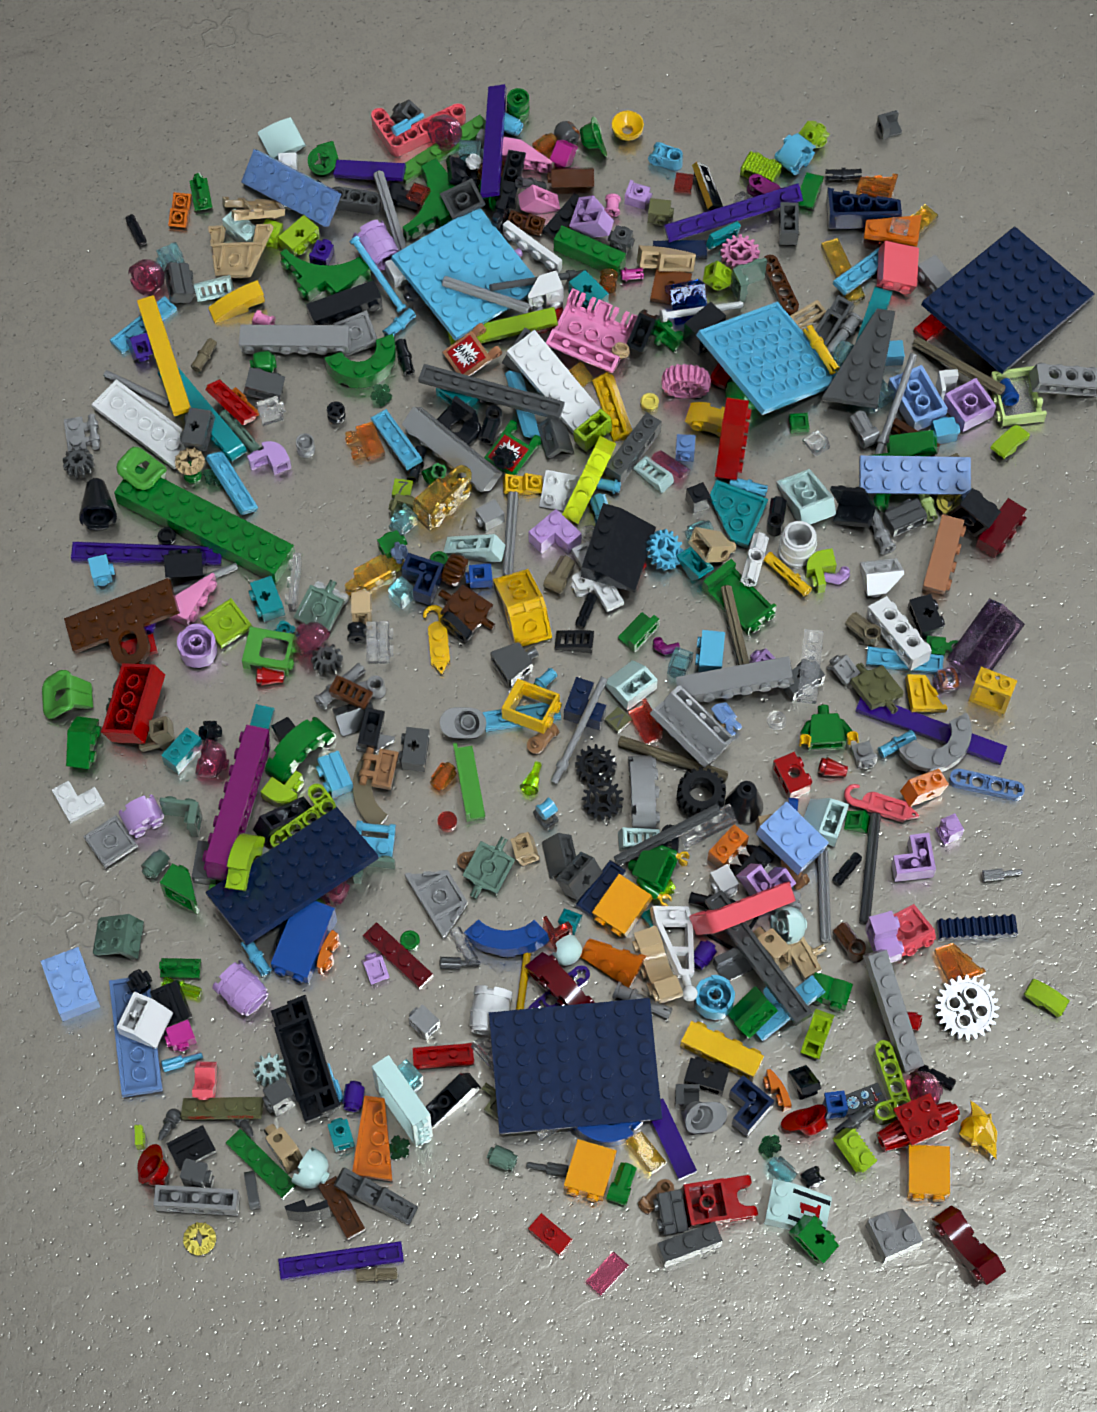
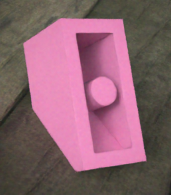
(538, 200)

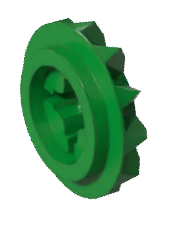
(329, 163)

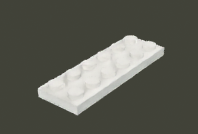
(552, 379)
(140, 421)

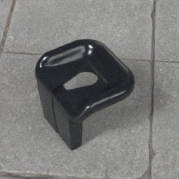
(461, 410)

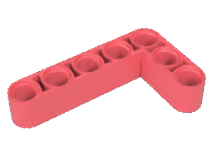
(418, 130)
(742, 910)

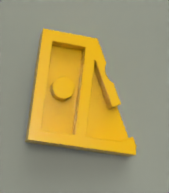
(922, 695)

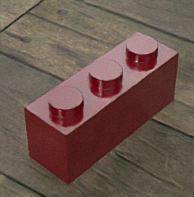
(1003, 528)

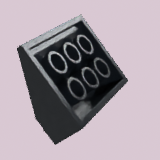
(617, 548)

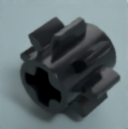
(504, 458)
(210, 730)
(139, 981)

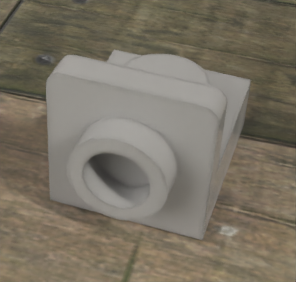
(843, 668)
(864, 755)

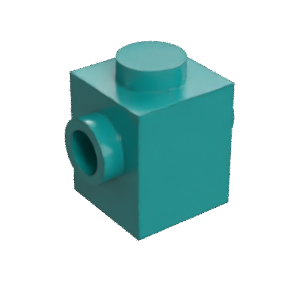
(343, 1140)

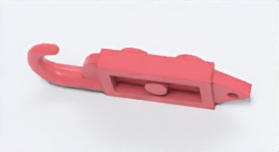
(882, 804)

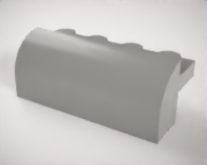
(692, 726)

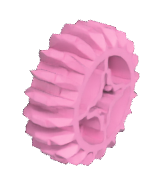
(686, 381)

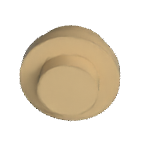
(621, 350)

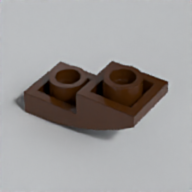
(529, 224)

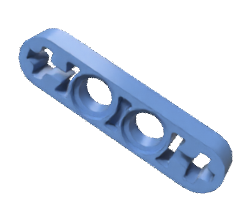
(986, 788)

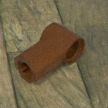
(849, 941)

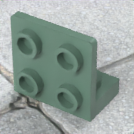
(747, 274)
(184, 808)

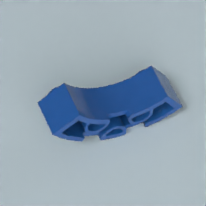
(507, 942)

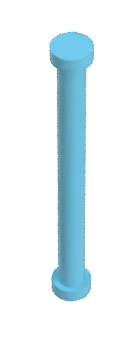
(384, 283)

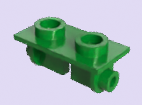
(200, 193)
(179, 968)

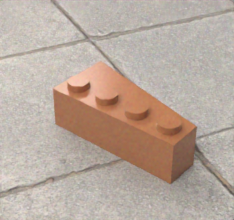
(943, 555)

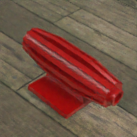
(917, 1122)

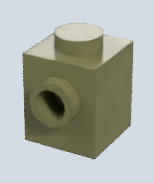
(660, 211)

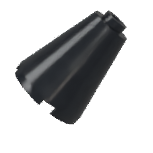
(97, 507)
(745, 802)

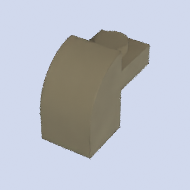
(159, 734)

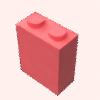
(897, 267)

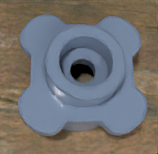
(399, 552)

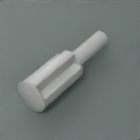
(999, 874)

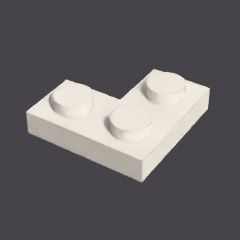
(77, 806)

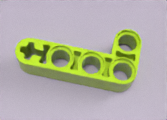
(301, 821)
(889, 1080)

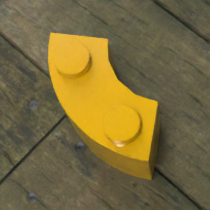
(705, 418)

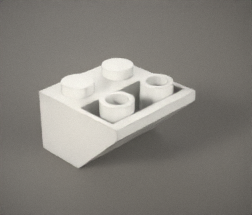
(546, 292)
(144, 1020)

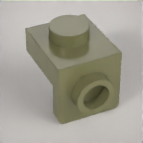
(398, 501)

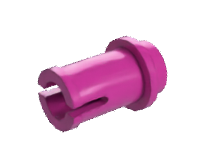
(629, 274)

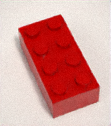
(733, 438)
(133, 703)

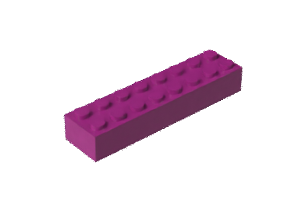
(238, 799)

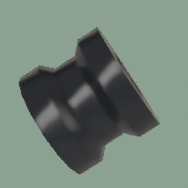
(336, 408)
(356, 632)
(812, 1177)

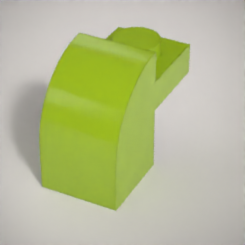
(817, 565)
(280, 794)
(817, 1033)

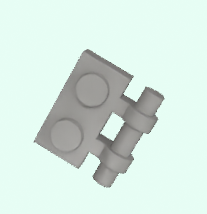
(75, 433)

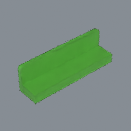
(469, 783)

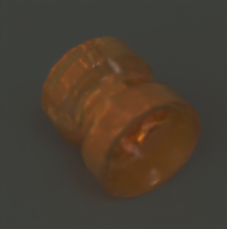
(608, 279)

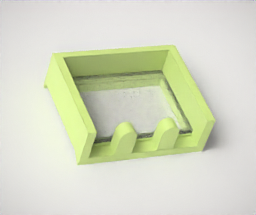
(1029, 404)

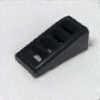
(582, 634)

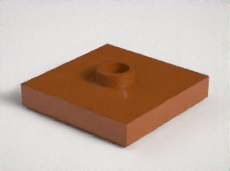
(665, 278)

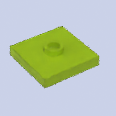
(226, 622)

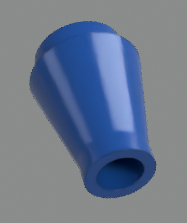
(1010, 396)

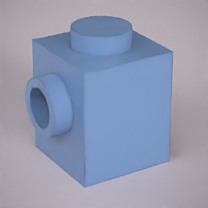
(685, 448)

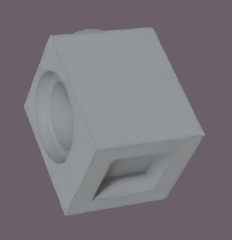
(423, 1021)

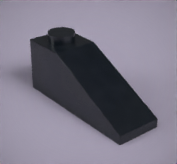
(276, 819)

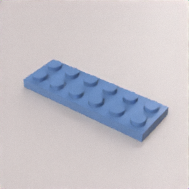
(291, 188)
(915, 475)
(136, 1061)

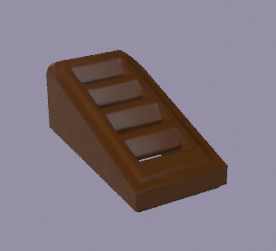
(340, 695)

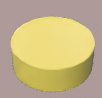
(649, 402)

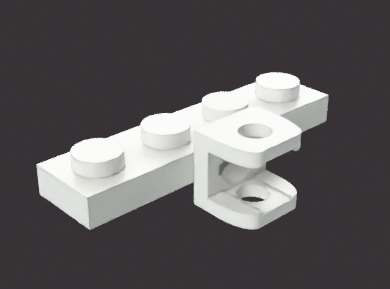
(607, 594)

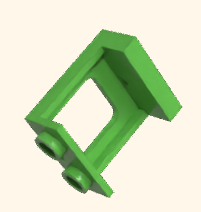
(253, 646)

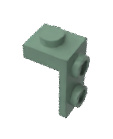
(383, 862)

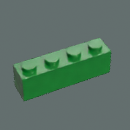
(588, 250)

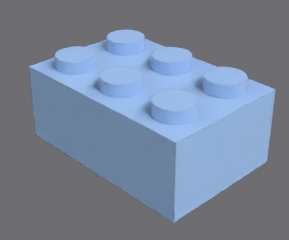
(920, 400)
(792, 838)
(70, 984)

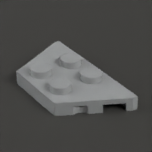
(439, 897)

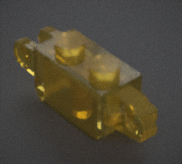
(373, 575)

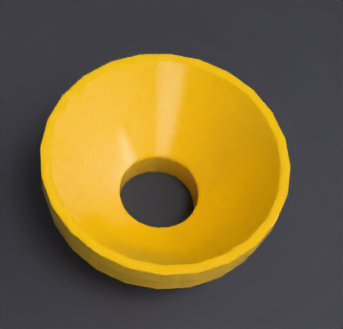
(630, 120)

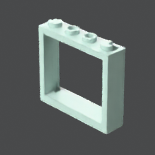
(402, 1101)

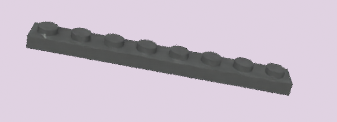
(491, 392)
(764, 965)

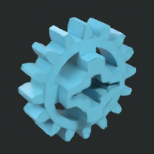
(664, 549)

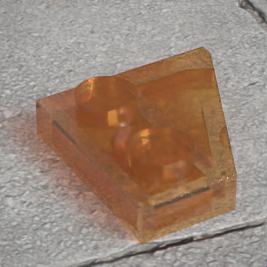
(877, 186)
(956, 963)

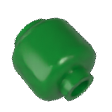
(264, 361)

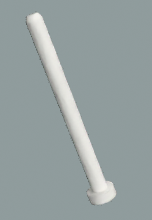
(692, 311)

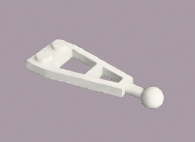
(677, 917)

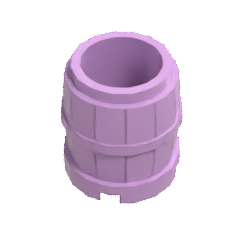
(377, 242)
(241, 989)

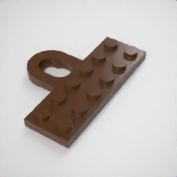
(123, 616)

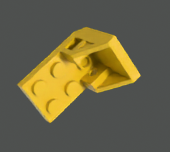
(523, 607)

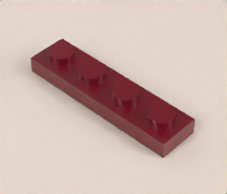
(398, 955)

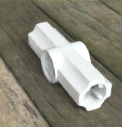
(752, 567)

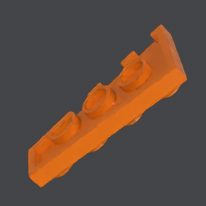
(372, 1146)

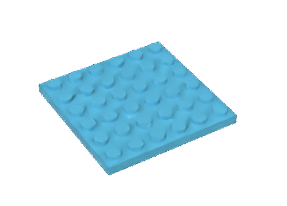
(469, 252)
(767, 357)

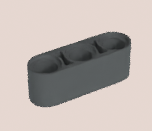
(364, 201)

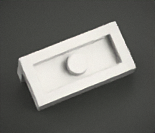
(946, 381)

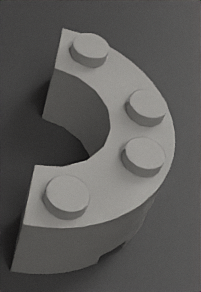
(944, 757)
(643, 791)

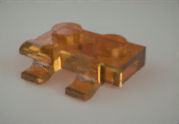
(369, 440)

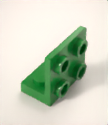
(752, 1012)

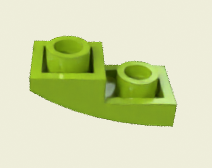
(1008, 442)
(1045, 995)

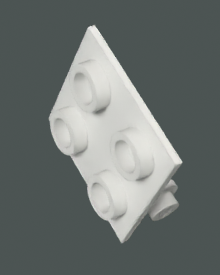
(557, 489)

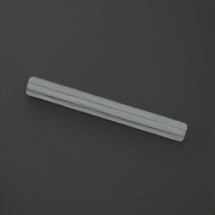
(389, 210)
(485, 294)
(510, 533)
(824, 897)

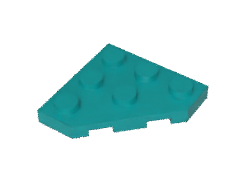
(737, 511)

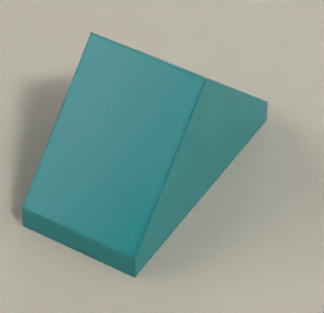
(693, 564)

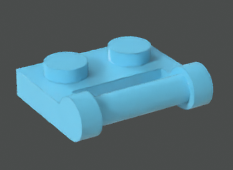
(380, 845)

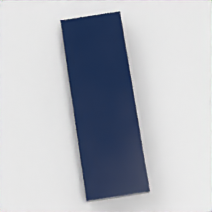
(693, 246)
(599, 888)

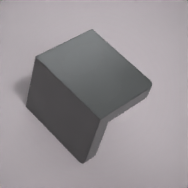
(888, 124)
(686, 1094)

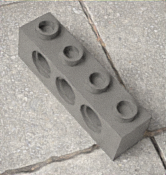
(1064, 379)
(196, 1200)

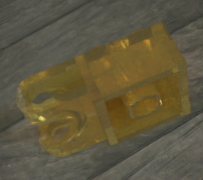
(442, 497)

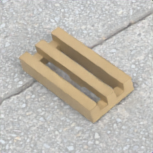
(810, 315)

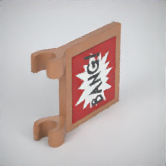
(468, 354)

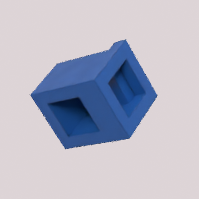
(479, 576)
(835, 1105)

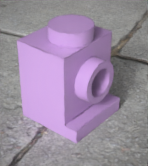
(637, 195)
(949, 829)

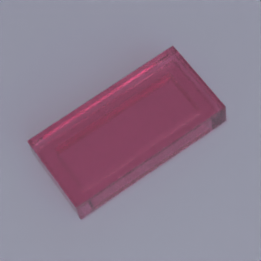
(670, 464)
(607, 1274)

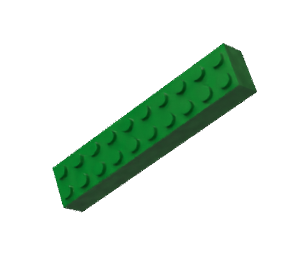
(208, 526)

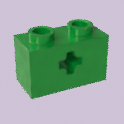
(814, 1238)

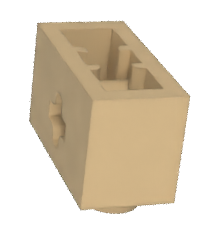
(361, 606)

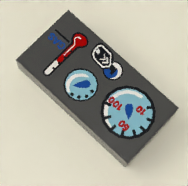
(868, 1095)

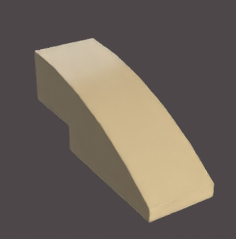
(665, 259)

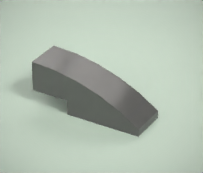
(834, 318)

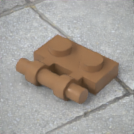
(384, 769)

